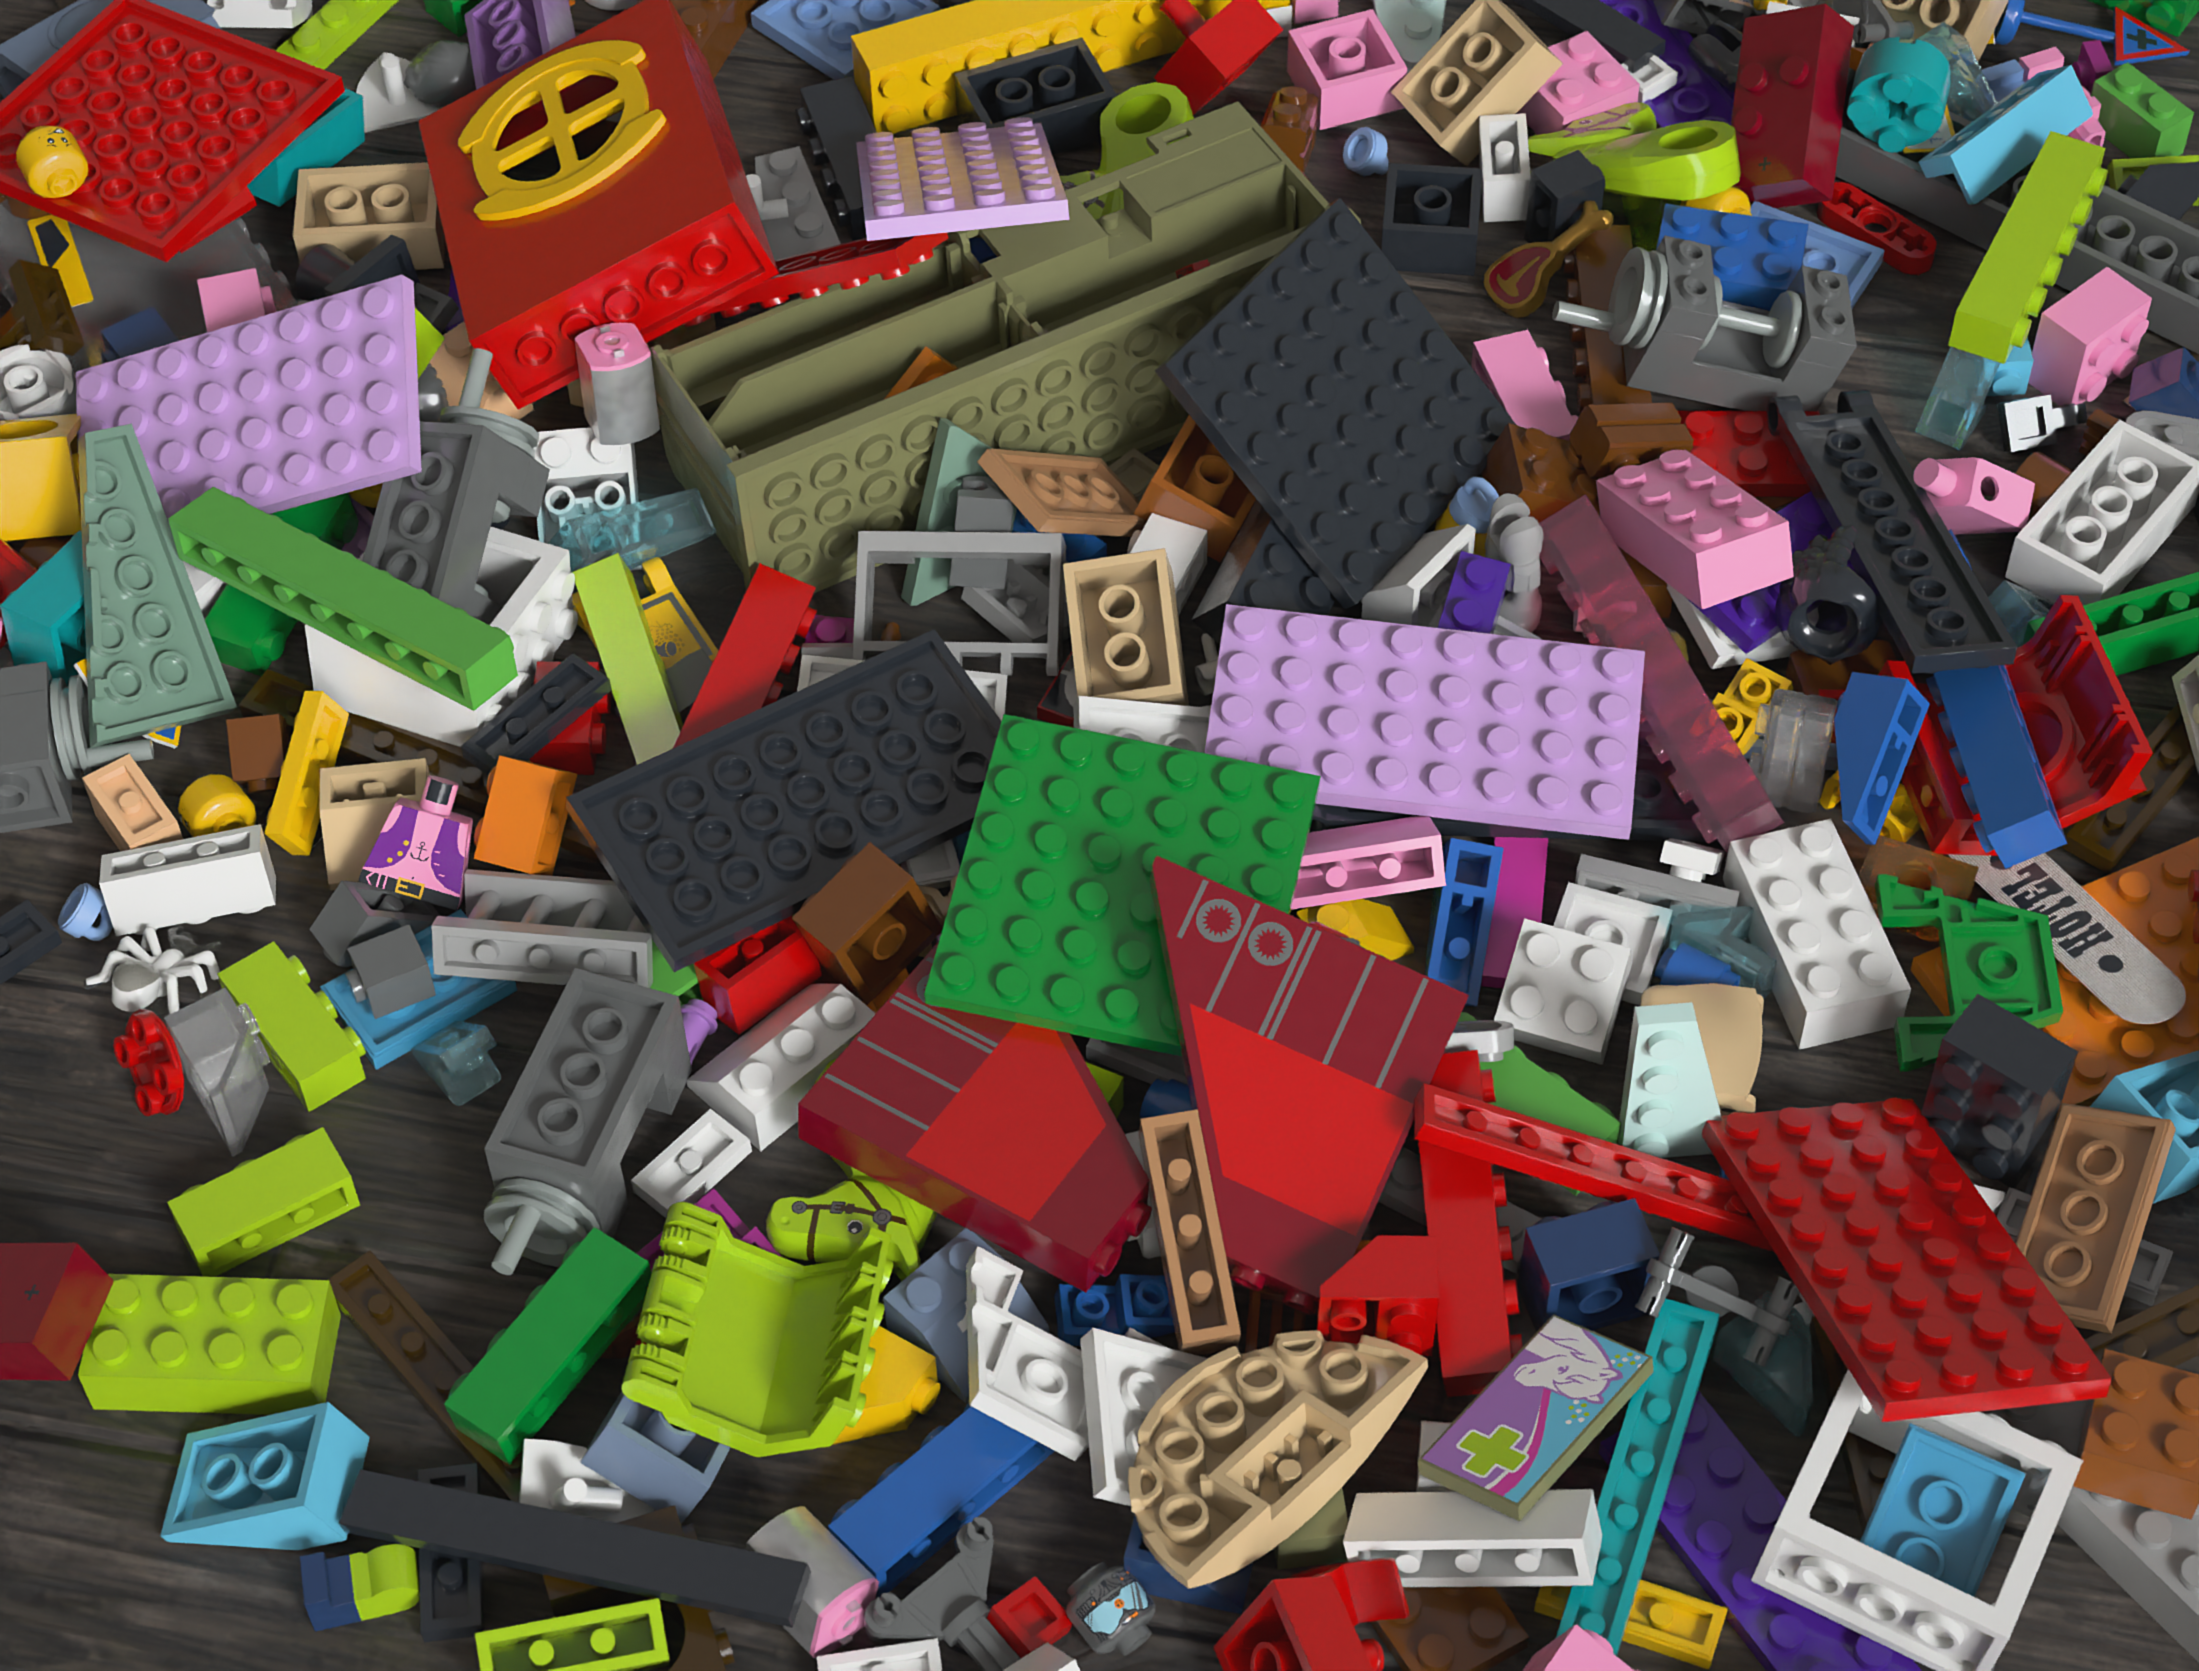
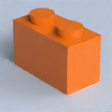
(524, 816)

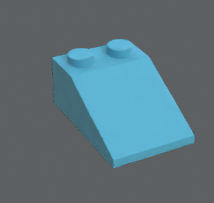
(2165, 1092)
(267, 1481)

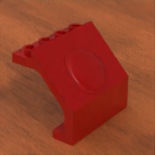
(2075, 719)

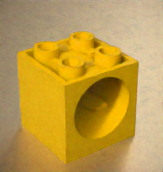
(39, 477)

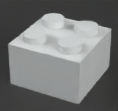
(1564, 990)

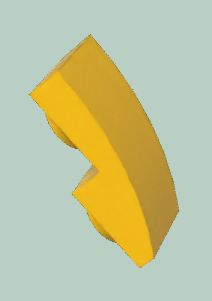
(1743, 698)

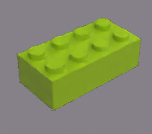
(211, 1345)

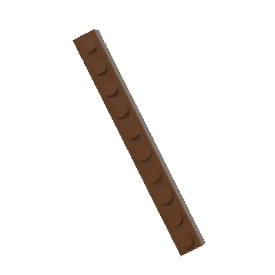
(1599, 360)

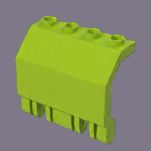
(754, 1341)

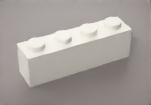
(1462, 1543)

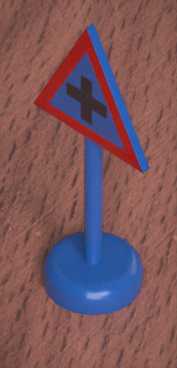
(2131, 37)

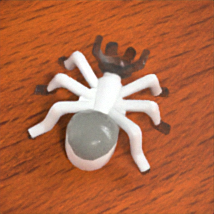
(153, 979)

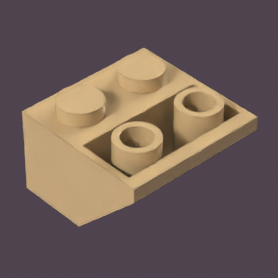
(356, 807)

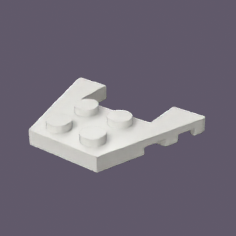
(1019, 1369)

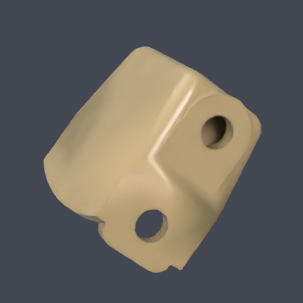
(1730, 1035)

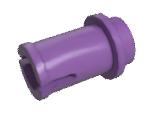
(698, 1021)

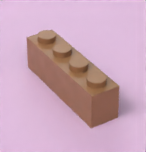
(1189, 1233)

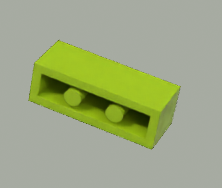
(296, 1025)
(263, 1203)
(597, 1640)

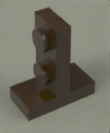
(42, 312)

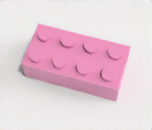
(1695, 528)

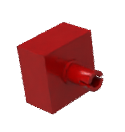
(1215, 48)
(1297, 1628)

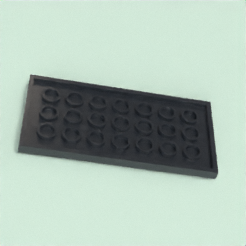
(778, 800)

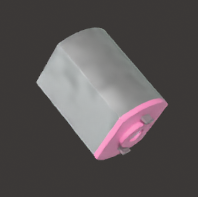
(617, 383)
(837, 1585)

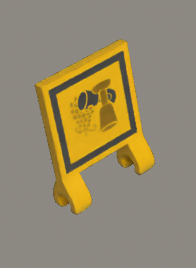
(669, 617)

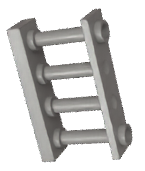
(542, 931)

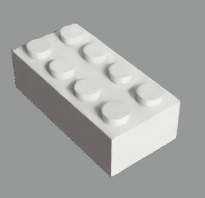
(2106, 518)
(1817, 922)

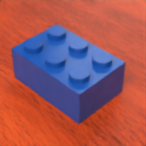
(1749, 253)

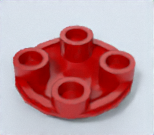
(153, 1063)

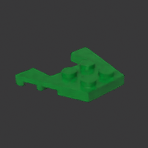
(1983, 951)

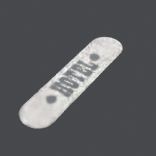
(2086, 938)

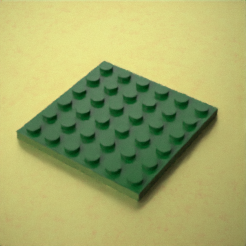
(1057, 868)

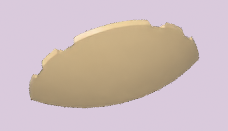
(1260, 1446)

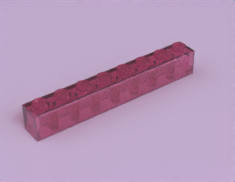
(1672, 698)

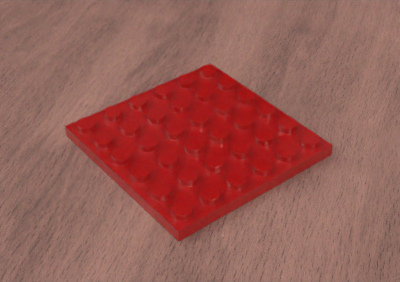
(165, 119)

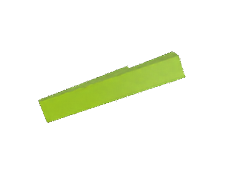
(629, 657)

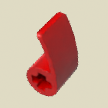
(1367, 1588)

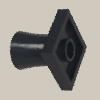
(330, 271)

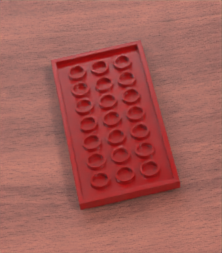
(1903, 1261)

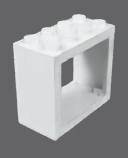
(537, 612)
(1886, 1596)

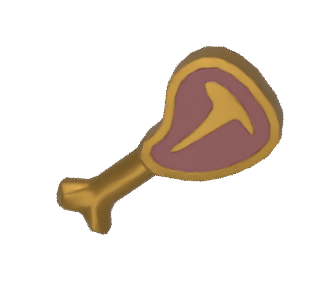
(1522, 275)

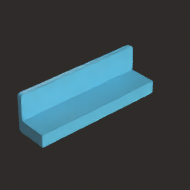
(2010, 133)

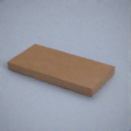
(1064, 492)
(2093, 1207)

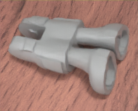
(1518, 541)

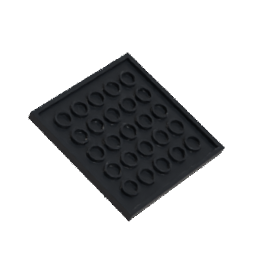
(1338, 402)

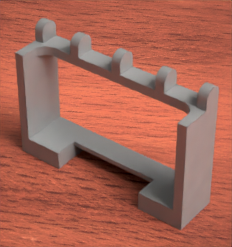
(905, 546)

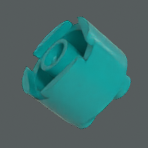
(1899, 93)

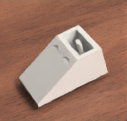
(583, 477)

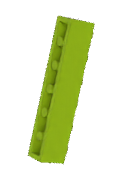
(2028, 248)

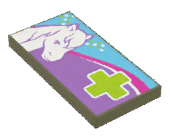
(1535, 1417)

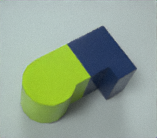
(359, 1585)

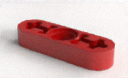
(1904, 244)

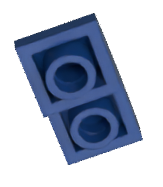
(1132, 1303)

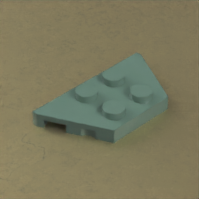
(952, 459)

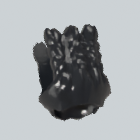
(1849, 609)

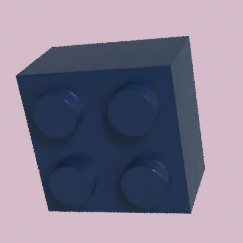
(1587, 1266)

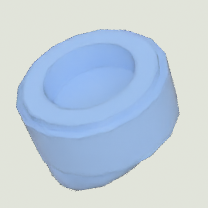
(1366, 152)
(1474, 504)
(82, 910)

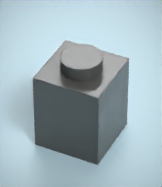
(389, 972)

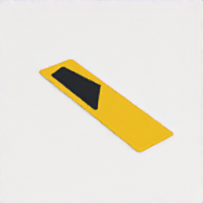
(58, 250)

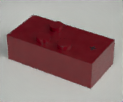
(1791, 104)
(47, 1308)

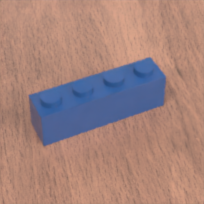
(934, 1494)

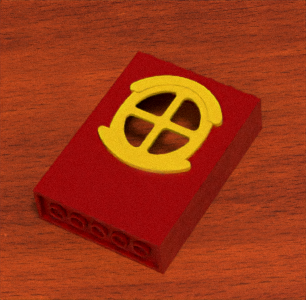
(627, 236)

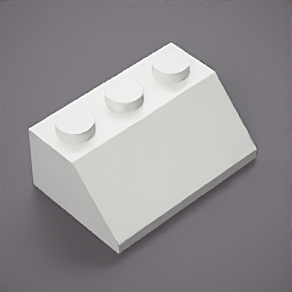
(779, 1059)

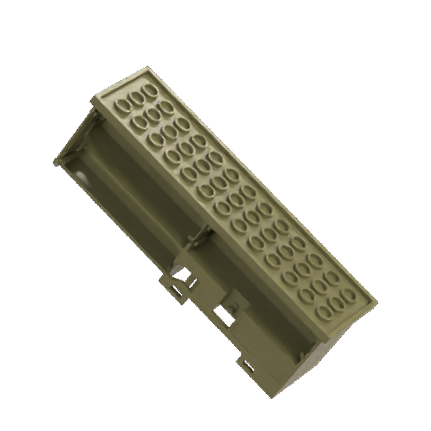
(1049, 338)

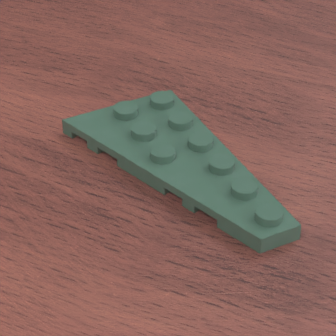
(143, 624)

